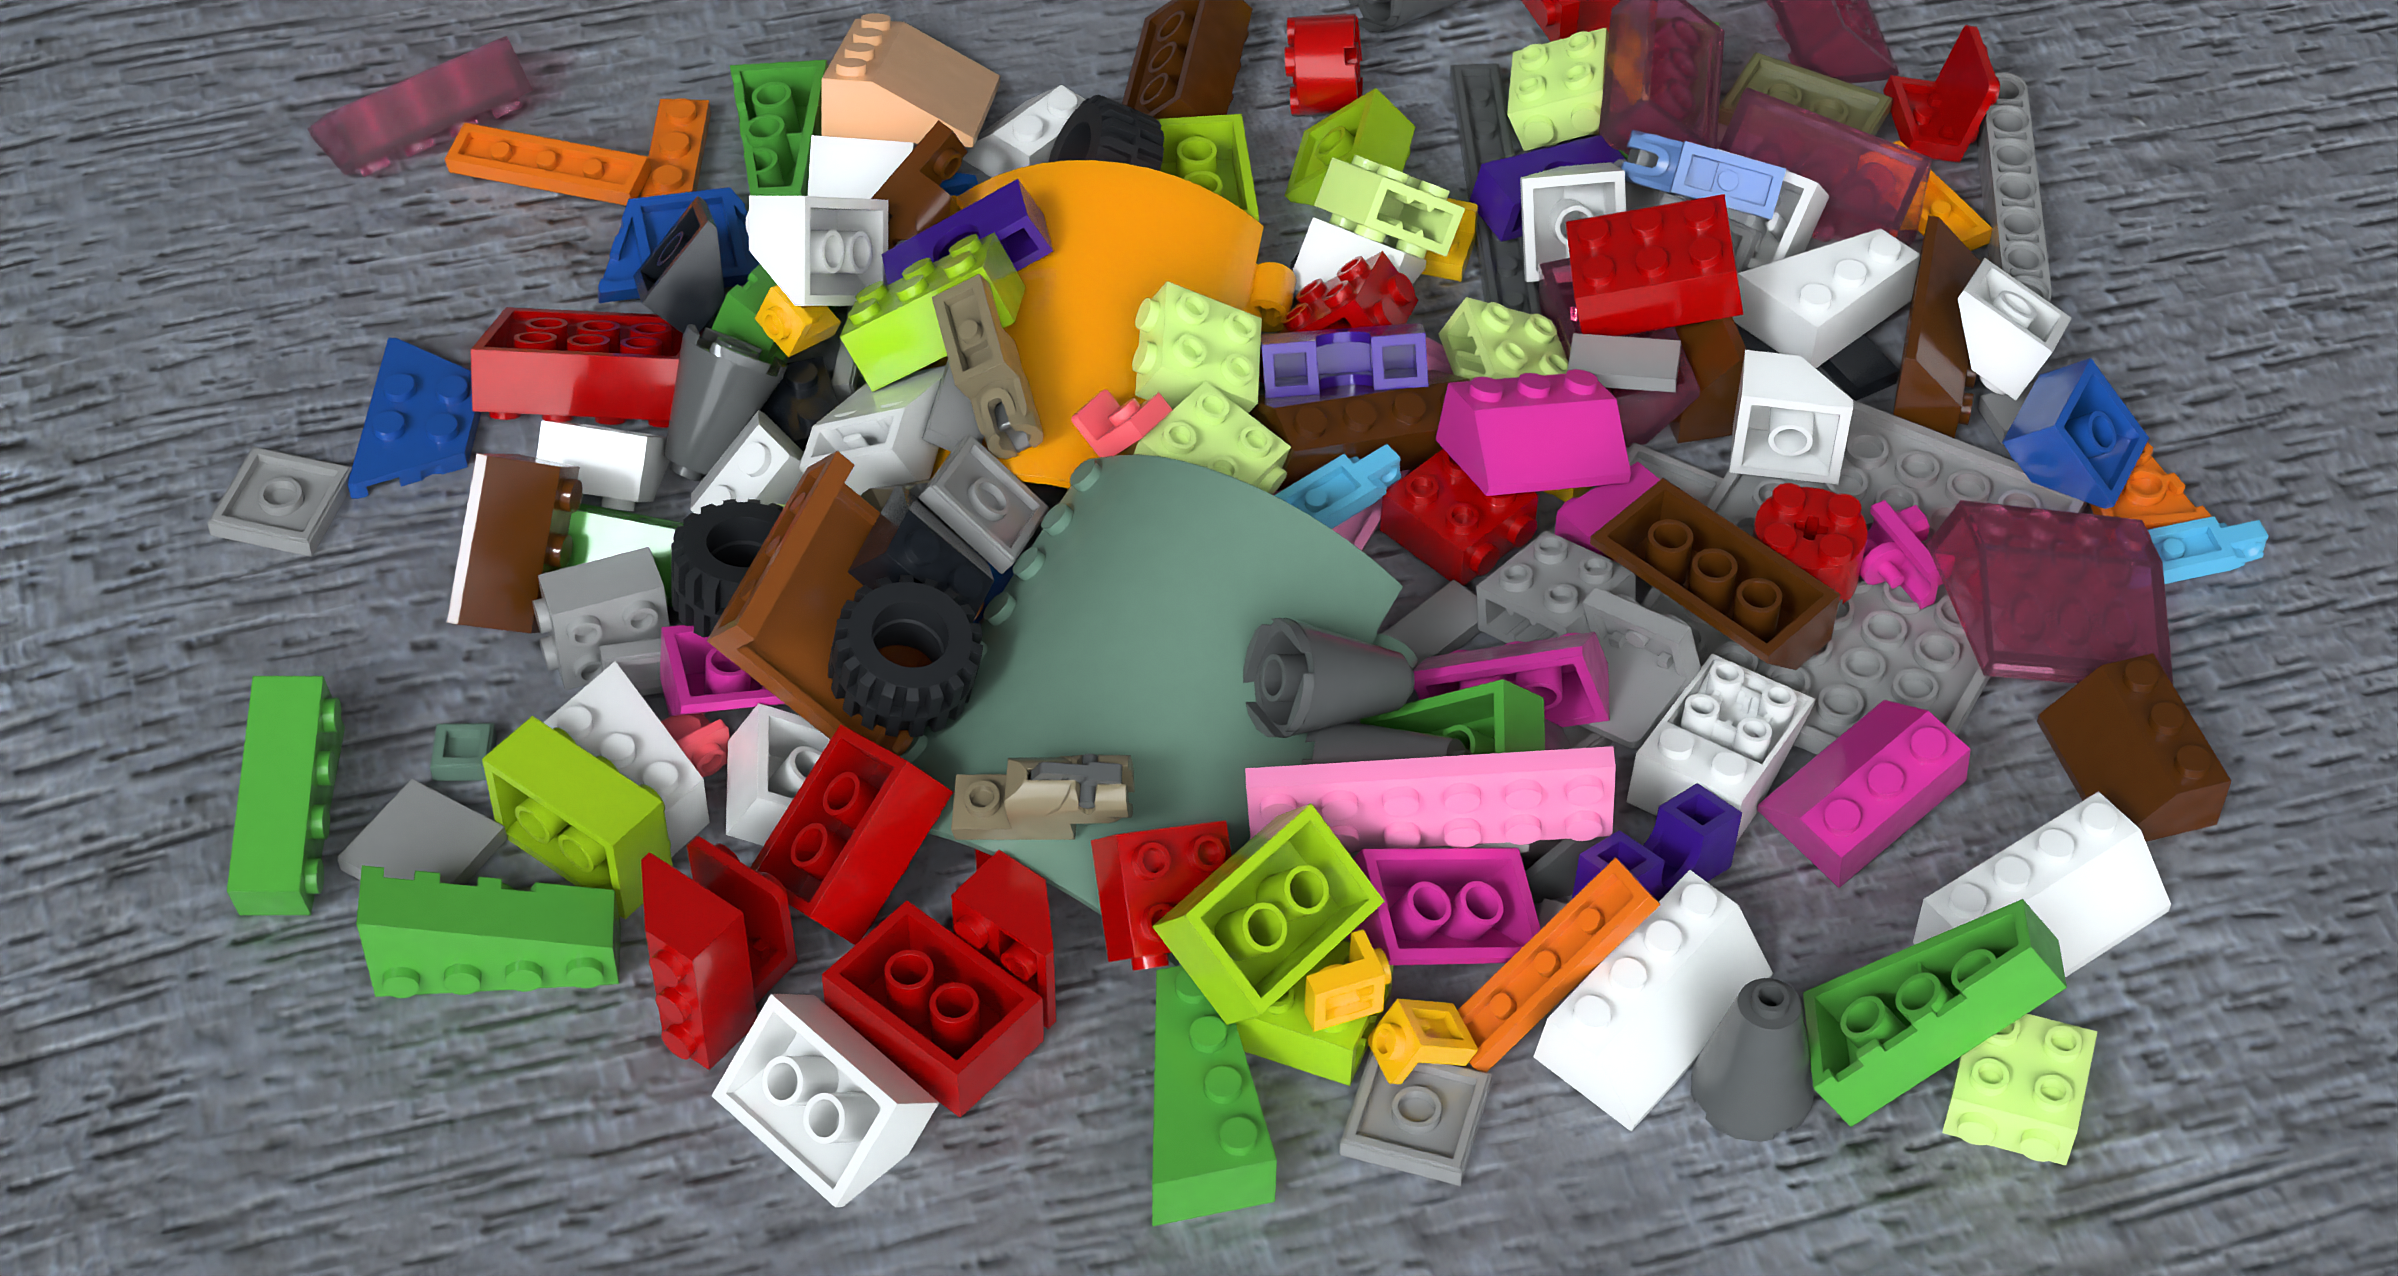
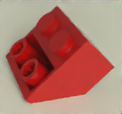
(1008, 920)

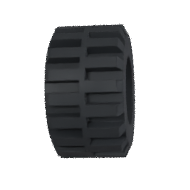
(1110, 133)
(713, 557)
(910, 617)

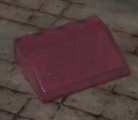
(2052, 589)

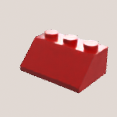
(696, 964)

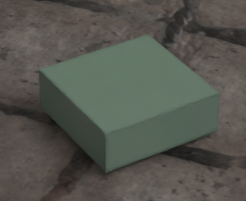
(460, 751)

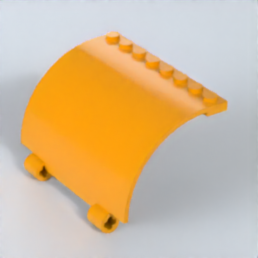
(1114, 244)

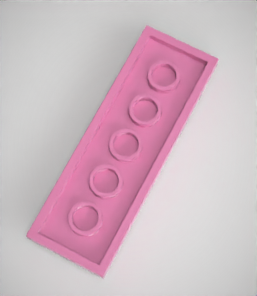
(1446, 798)

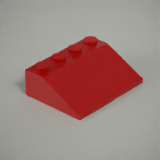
(576, 366)

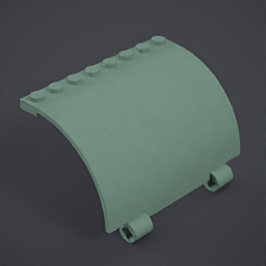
(1136, 643)

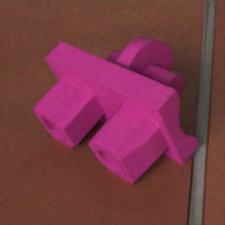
(1898, 556)

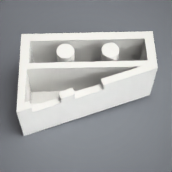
(1827, 295)
(618, 724)

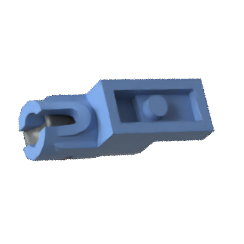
(1703, 172)

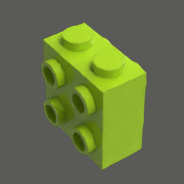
(1287, 1037)

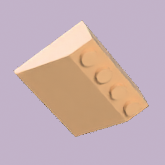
(898, 84)

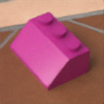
(1534, 432)
(1562, 669)
(703, 679)
(1868, 788)
(1448, 905)

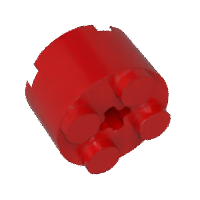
(1323, 62)
(1816, 532)

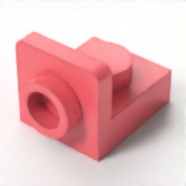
(1116, 427)
(700, 741)

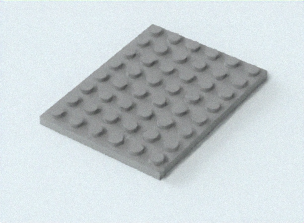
(1881, 636)

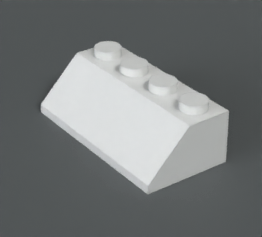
(2079, 874)
(1653, 1002)

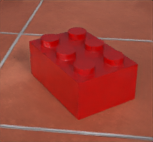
(1654, 267)
(851, 833)
(935, 1007)

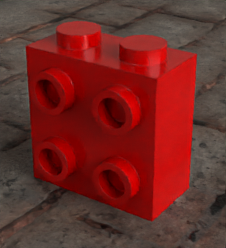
(1452, 523)
(1146, 877)

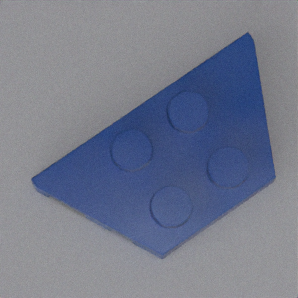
(651, 218)
(415, 420)

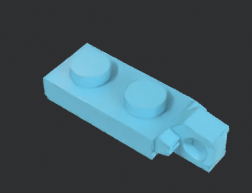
(1344, 486)
(2206, 547)

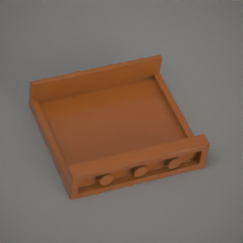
(794, 592)

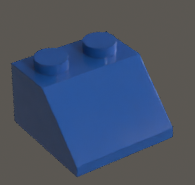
(2076, 435)

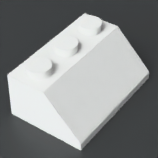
(819, 246)
(823, 1097)

